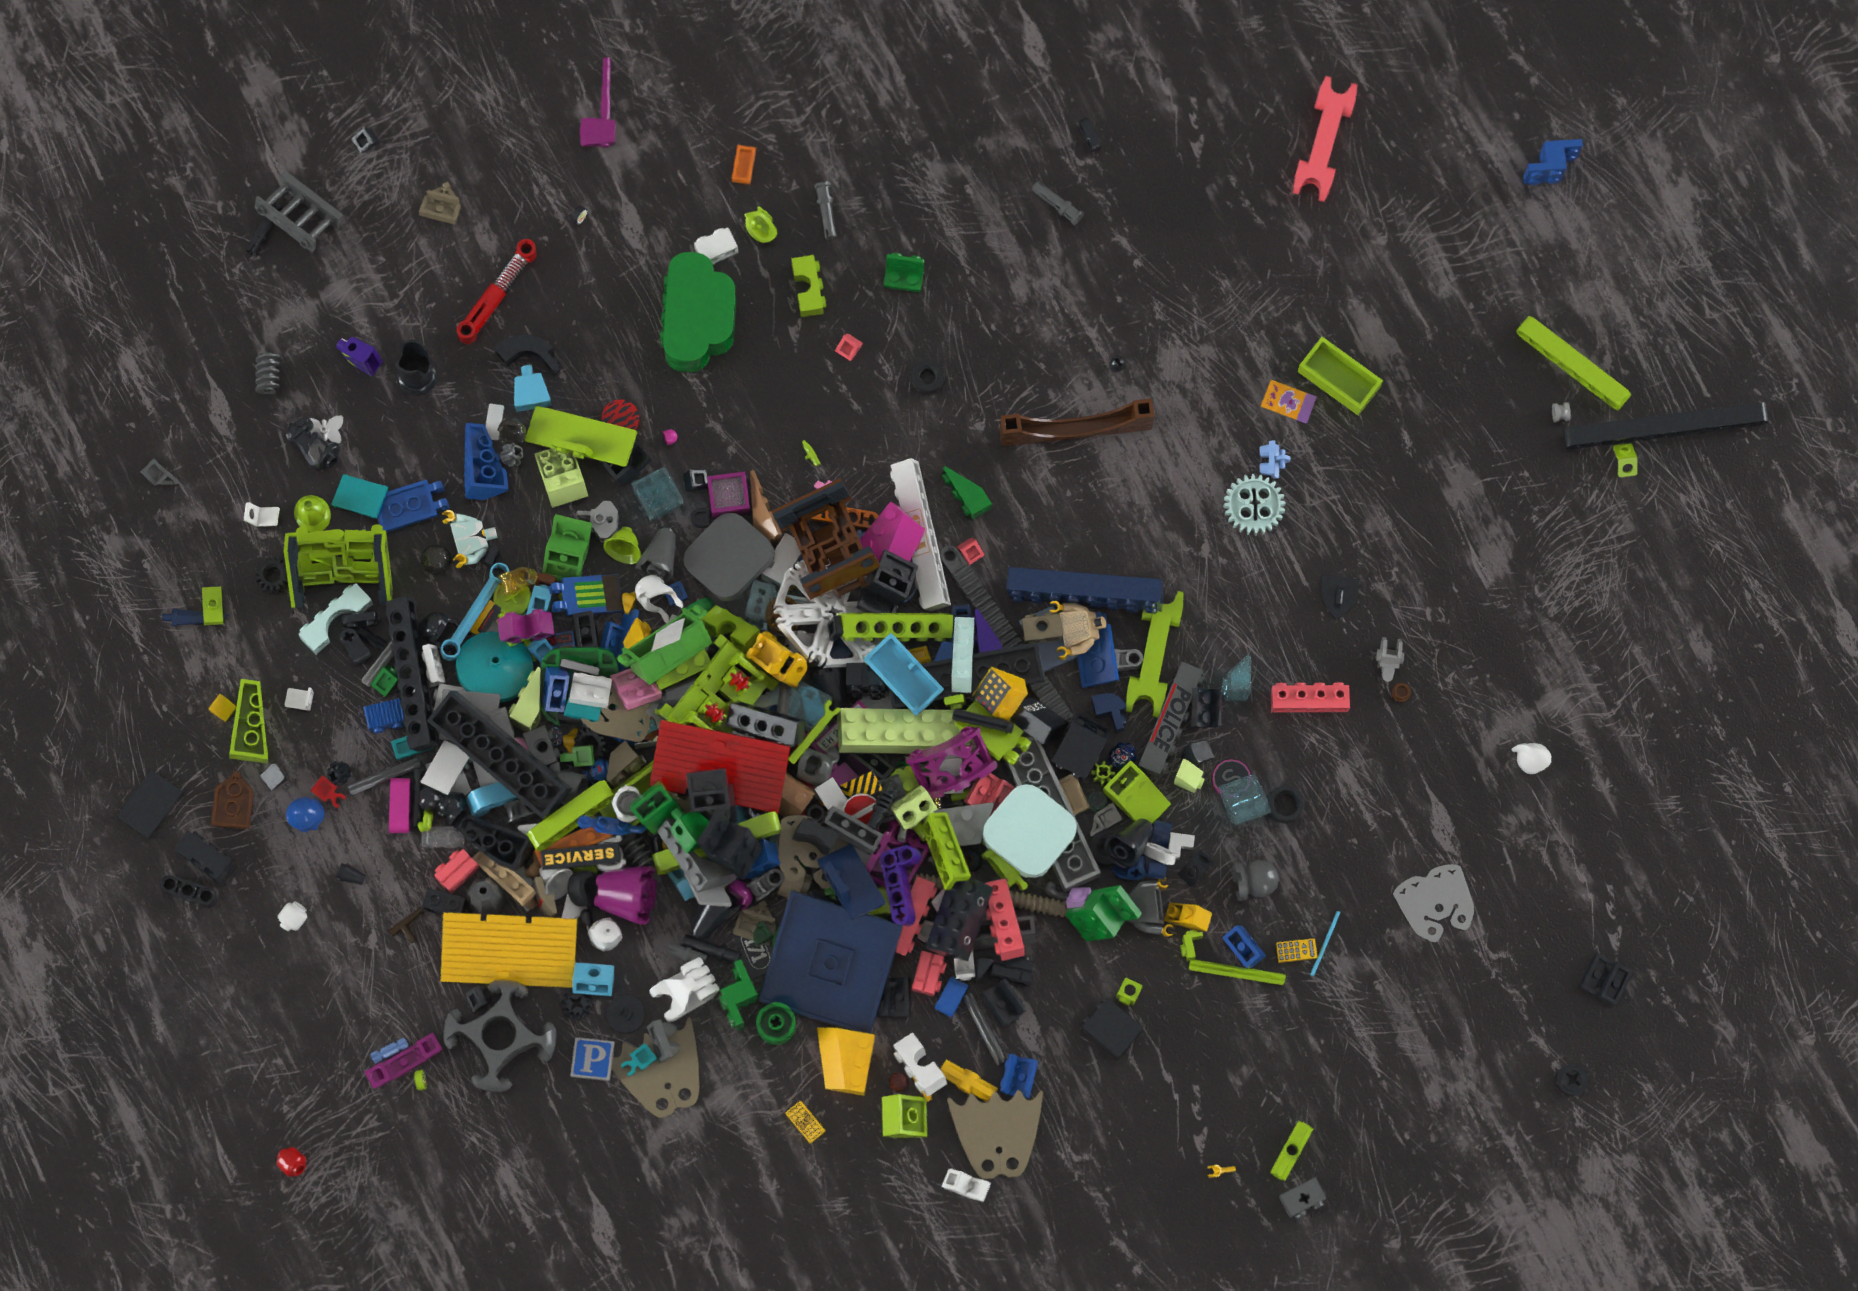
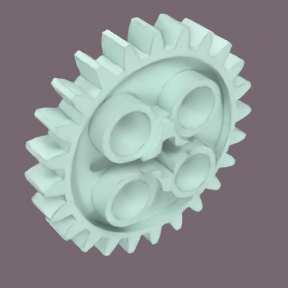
(1271, 504)

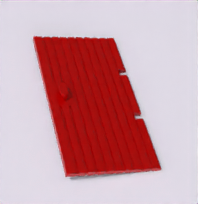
(751, 764)

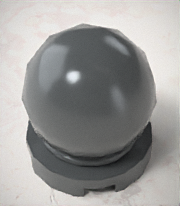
(1255, 879)

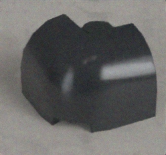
(637, 461)

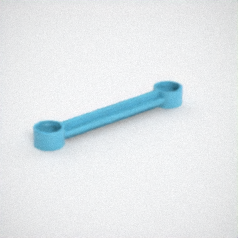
(473, 613)

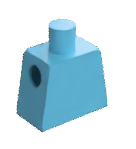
(530, 390)

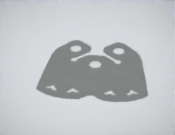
(1430, 891)

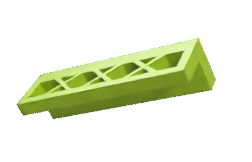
(946, 849)

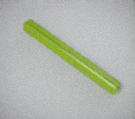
(1237, 972)

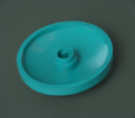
(493, 666)

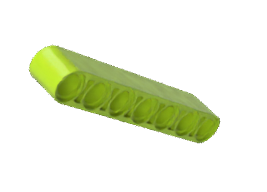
(1573, 363)
(760, 826)

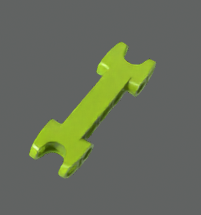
(1148, 684)

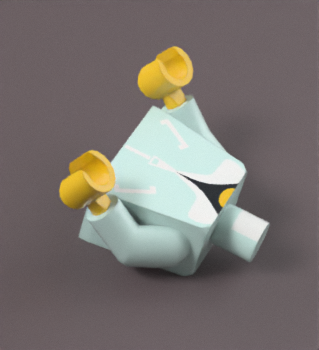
(469, 538)

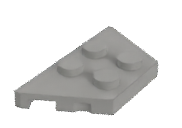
(968, 822)

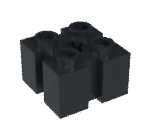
(863, 682)

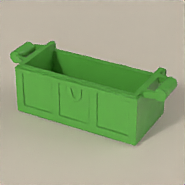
(655, 664)

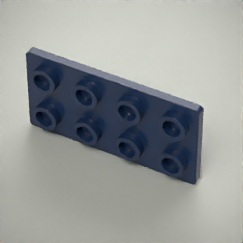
(851, 882)

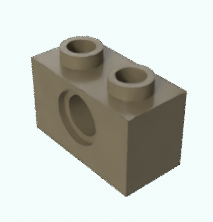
(1051, 634)

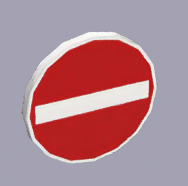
(860, 807)

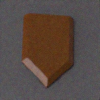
(232, 803)

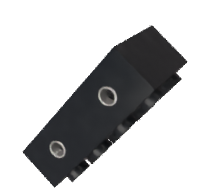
(959, 919)

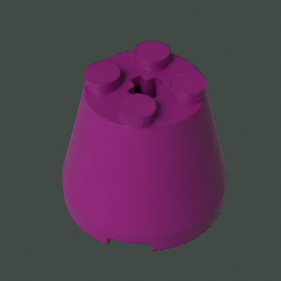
(627, 893)

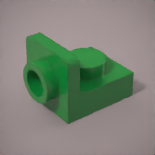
(385, 680)

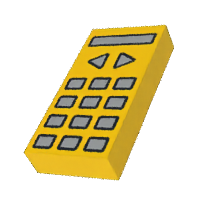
(1296, 950)

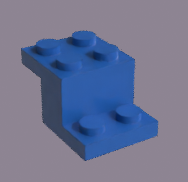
(1552, 161)

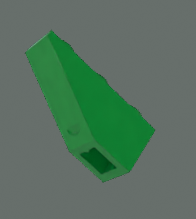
(970, 495)

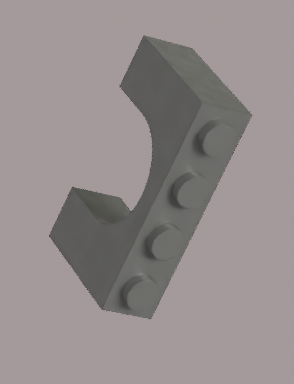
(700, 872)

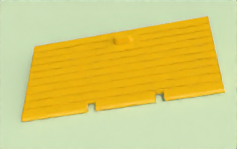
(508, 949)

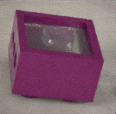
(728, 494)

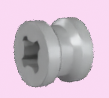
(1561, 412)

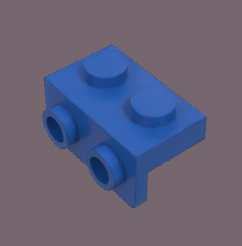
(1018, 1075)

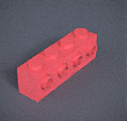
(1310, 697)
(921, 892)
(1004, 922)

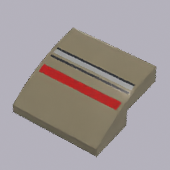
(545, 902)

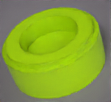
(420, 1080)

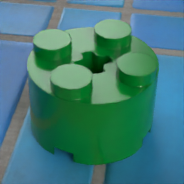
(782, 1032)

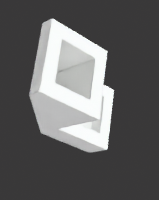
(966, 1185)

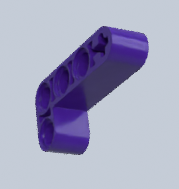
(902, 885)

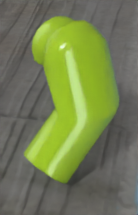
(427, 821)

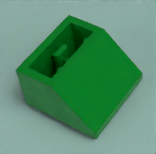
(654, 806)

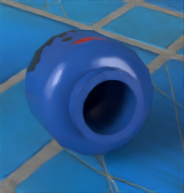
(597, 771)

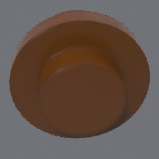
(1401, 692)

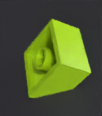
(904, 1116)

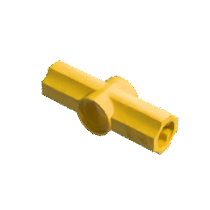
(967, 1081)

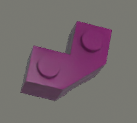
(517, 627)

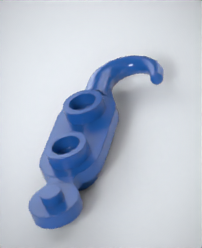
(609, 825)

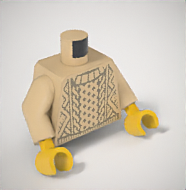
(1078, 628)

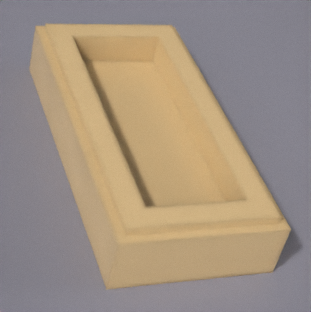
(1074, 794)

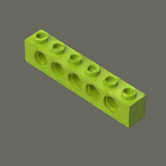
(942, 626)

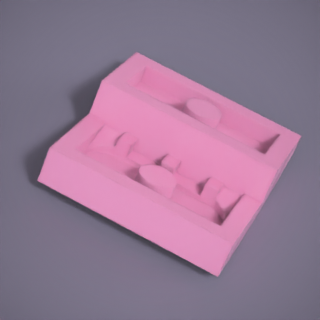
(634, 690)

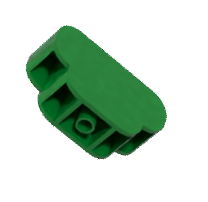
(696, 313)

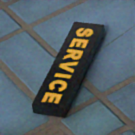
(580, 856)

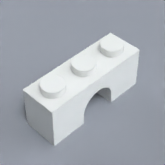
(928, 1077)

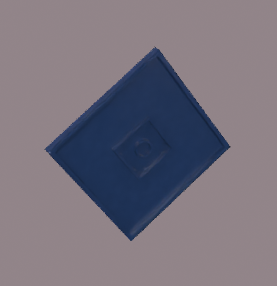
(830, 963)

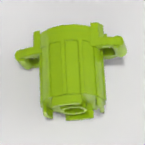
(1004, 869)

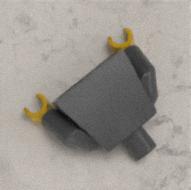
(1148, 900)

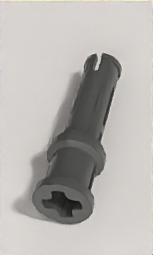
(825, 202)
(1064, 207)

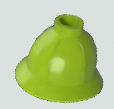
(312, 513)
(623, 546)

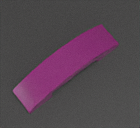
(404, 1061)

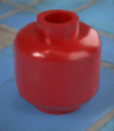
(291, 1162)

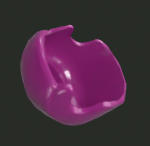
(741, 892)

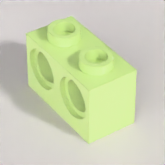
(911, 803)

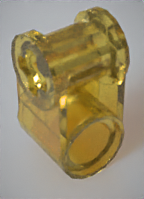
(514, 580)

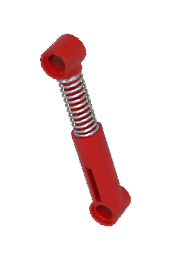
(495, 293)

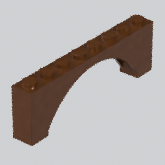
(1025, 430)

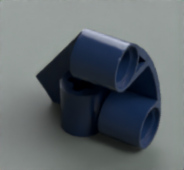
(1147, 866)

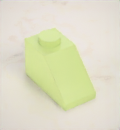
(1189, 777)

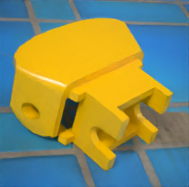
(772, 656)

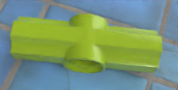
(1285, 1161)

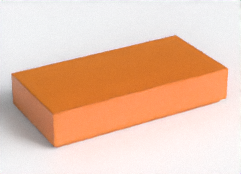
(743, 164)

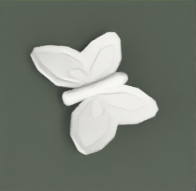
(330, 430)

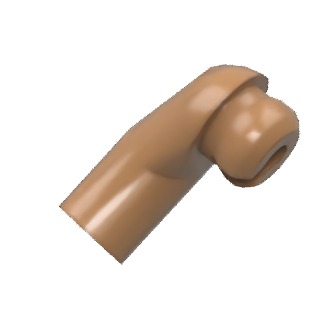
(533, 870)

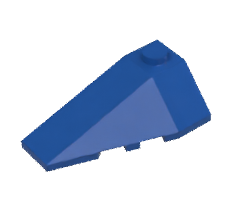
(483, 470)

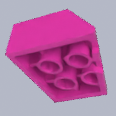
(893, 532)

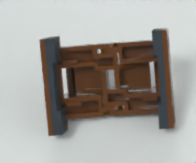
(836, 541)

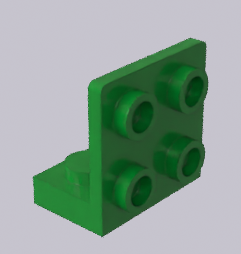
(904, 272)

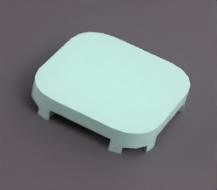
(1029, 830)

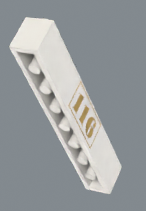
(913, 500)

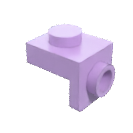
(1077, 897)

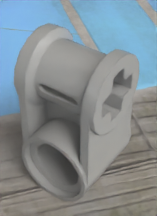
(1123, 657)

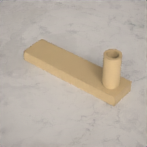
(508, 880)

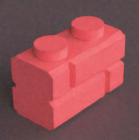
(456, 871)
(928, 974)

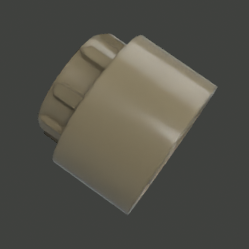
(800, 886)

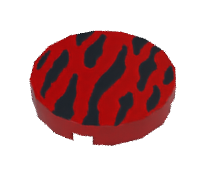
(621, 414)

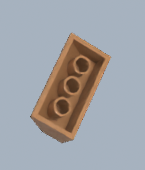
(794, 796)

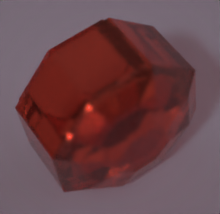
(898, 1082)

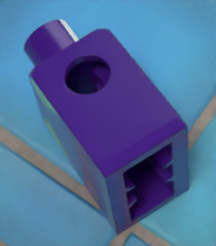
(360, 355)

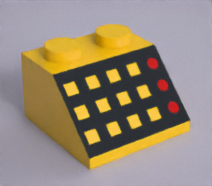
(1000, 693)

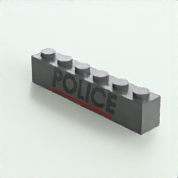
(1170, 719)

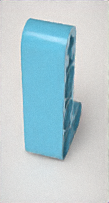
(488, 797)

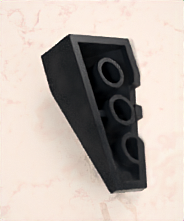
(498, 843)

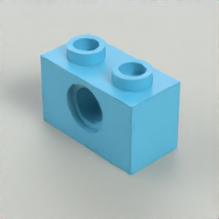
(593, 979)

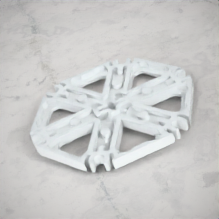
(819, 614)

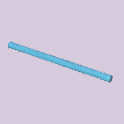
(1325, 943)

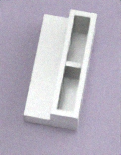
(785, 556)

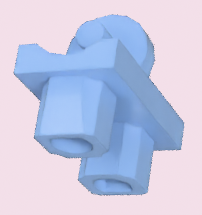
(1272, 451)

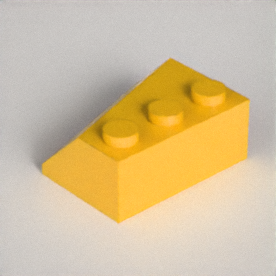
(845, 1059)

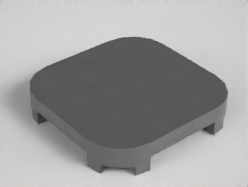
(729, 556)

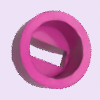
(669, 436)

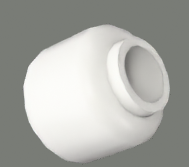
(292, 916)

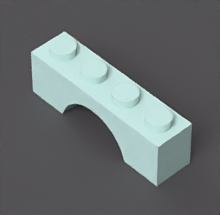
(351, 602)
(962, 654)

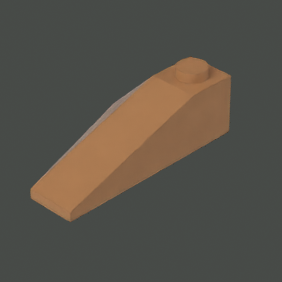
(762, 515)

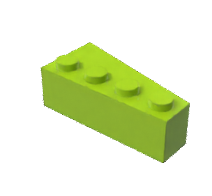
(248, 733)

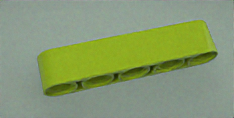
(566, 817)

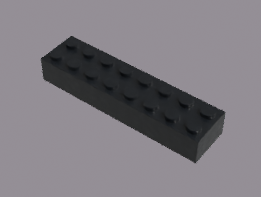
(1020, 661)
(499, 754)

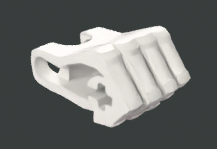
(688, 989)

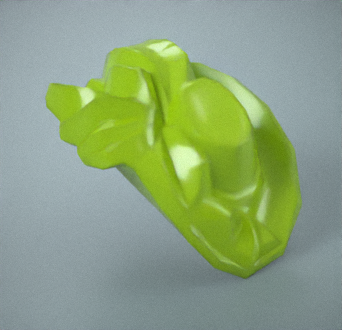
(760, 225)

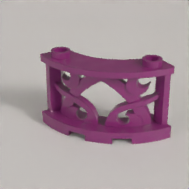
(979, 768)
(874, 864)

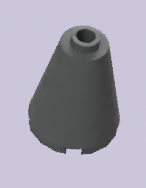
(659, 556)

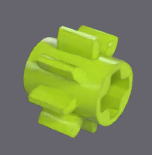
(1103, 767)

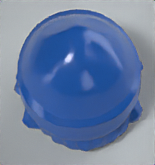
(305, 814)

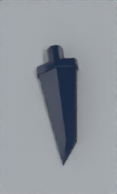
(185, 617)

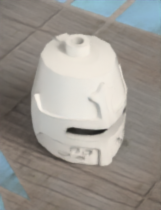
(605, 934)

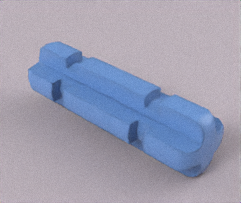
(389, 1050)

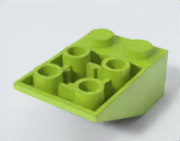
(1136, 794)

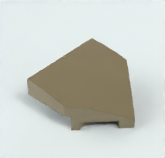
(441, 204)
(751, 918)

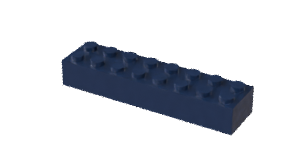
(1085, 589)

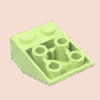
(561, 477)
(528, 712)

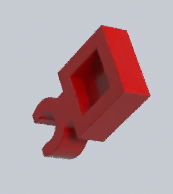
(325, 790)

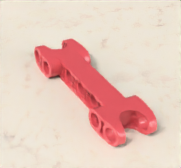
(1333, 107)

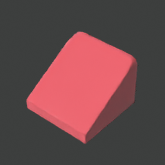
(848, 346)
(970, 550)

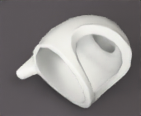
(1532, 757)

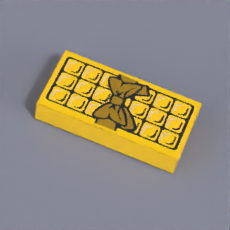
(805, 1122)

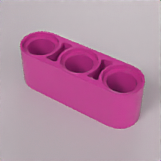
(400, 805)

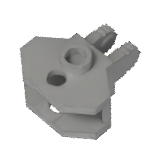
(600, 517)
(1389, 658)

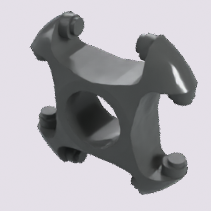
(499, 1058)

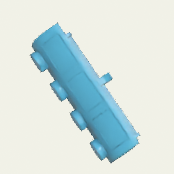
(903, 674)

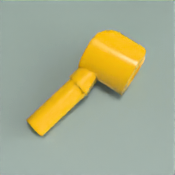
(1218, 1170)

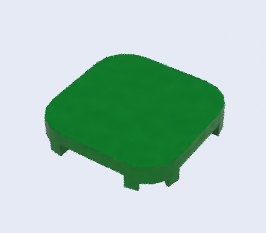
(592, 656)

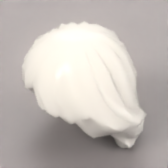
(621, 803)

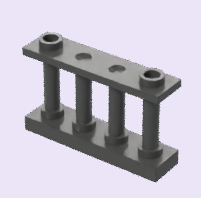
(302, 195)

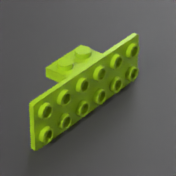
(581, 436)

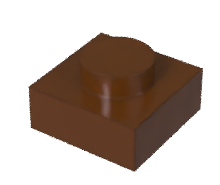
(545, 579)

